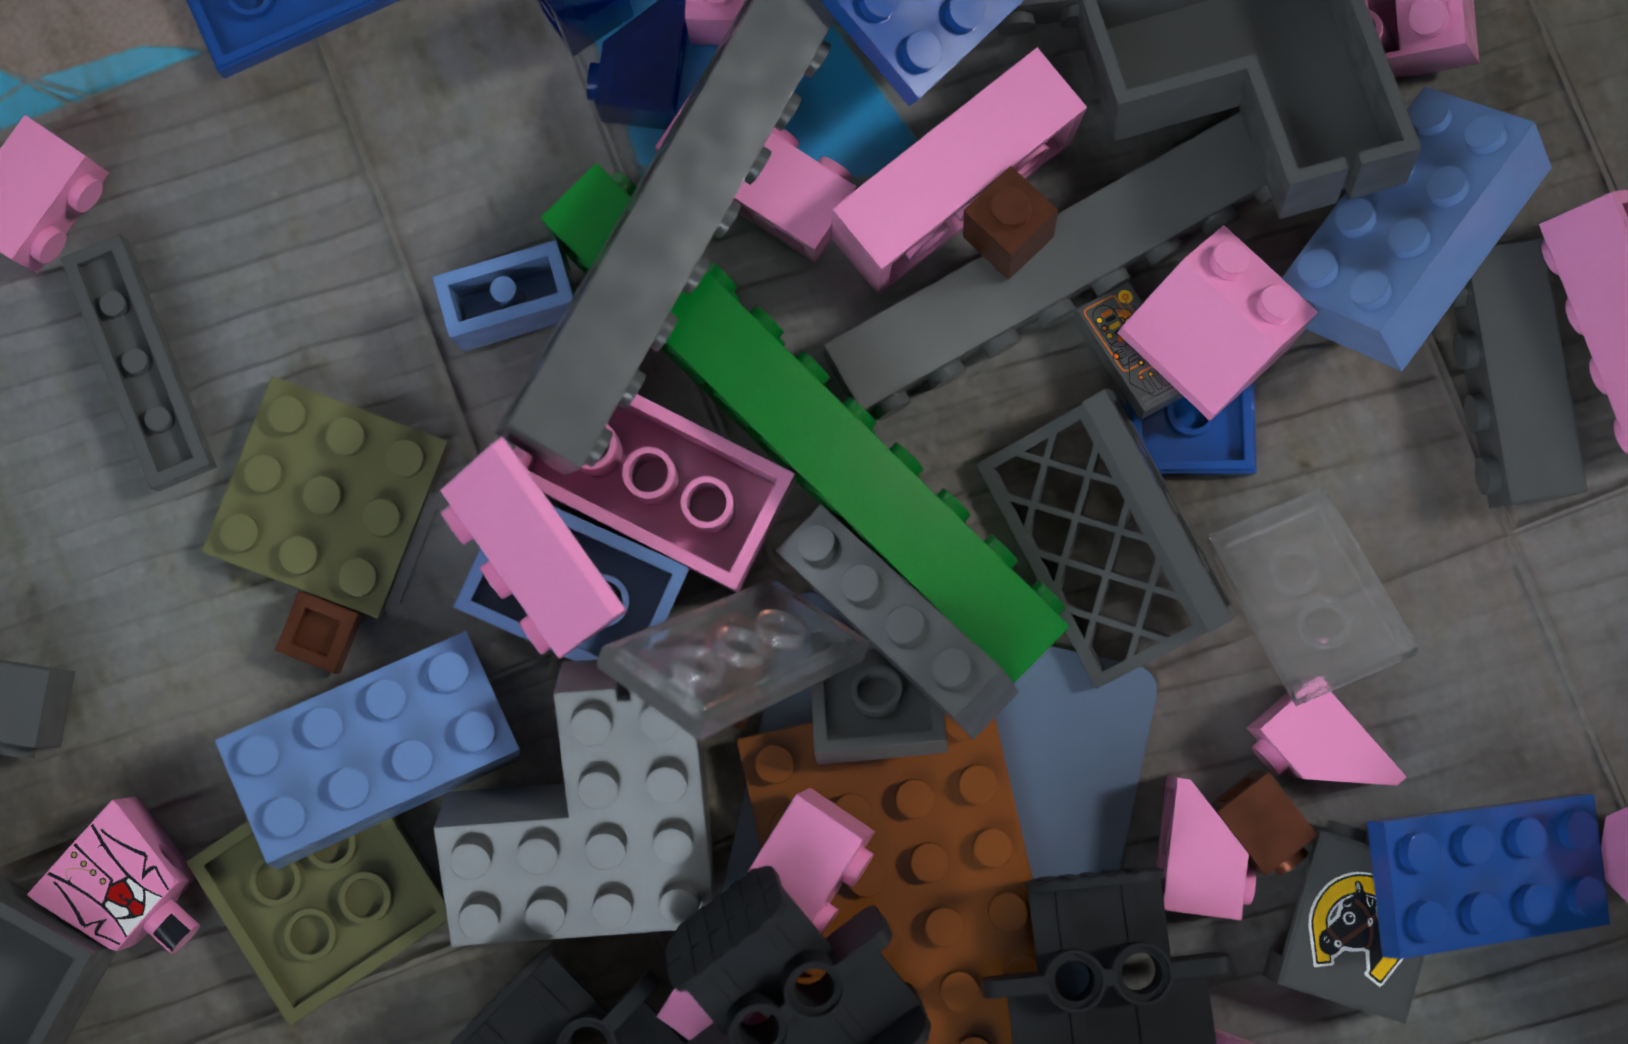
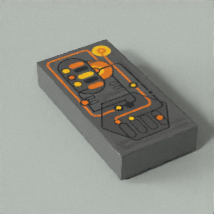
(1137, 380)

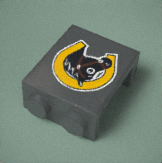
(1336, 934)

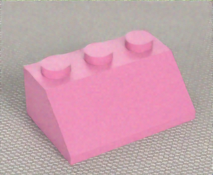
(529, 551)

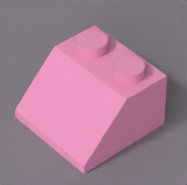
(1217, 322)

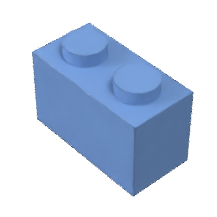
(505, 295)

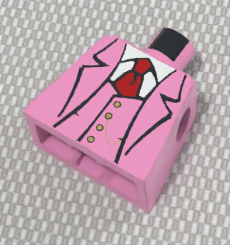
(121, 881)

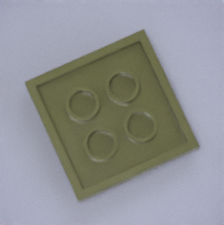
(326, 497)
(324, 916)

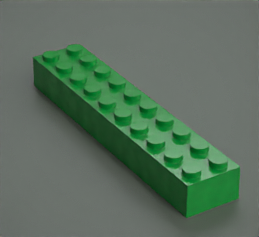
(830, 446)

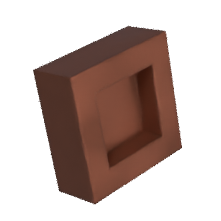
(319, 632)

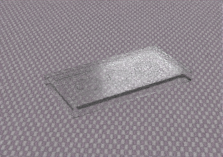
(732, 657)

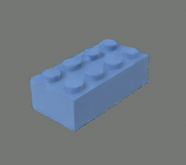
(1402, 255)
(368, 750)

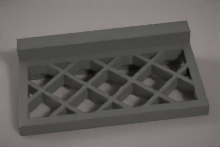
(1155, 513)

